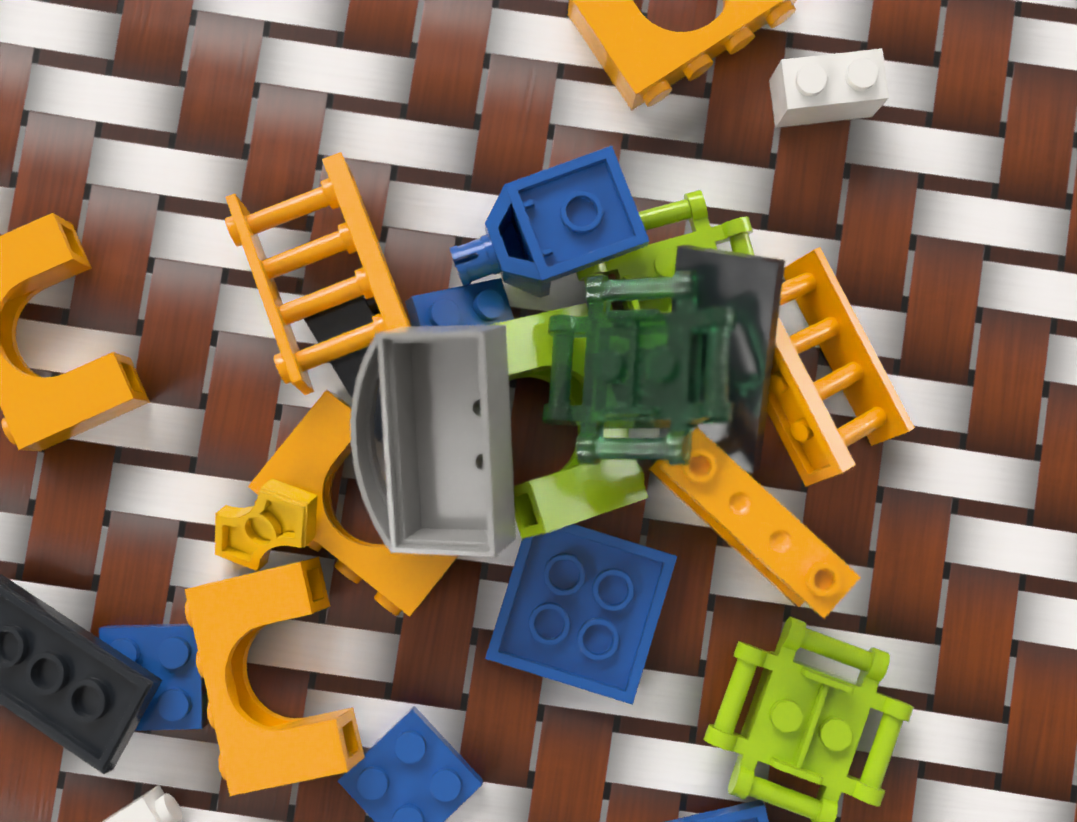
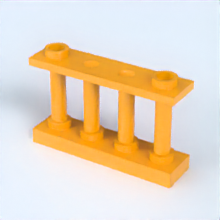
(354, 236)
(797, 402)
(757, 526)

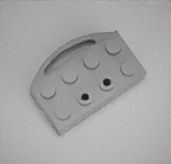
(442, 451)

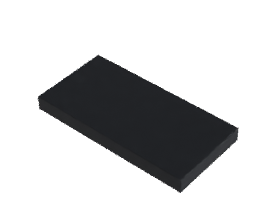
(754, 290)
(68, 680)

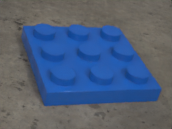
(582, 610)

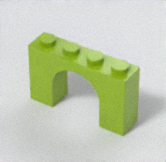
(576, 489)

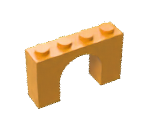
(649, 59)
(54, 408)
(310, 462)
(254, 742)

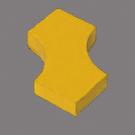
(277, 519)

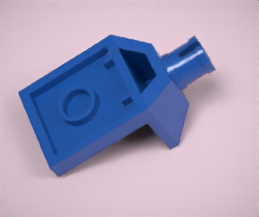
(555, 225)

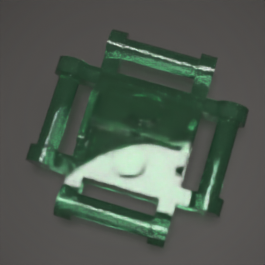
(641, 369)

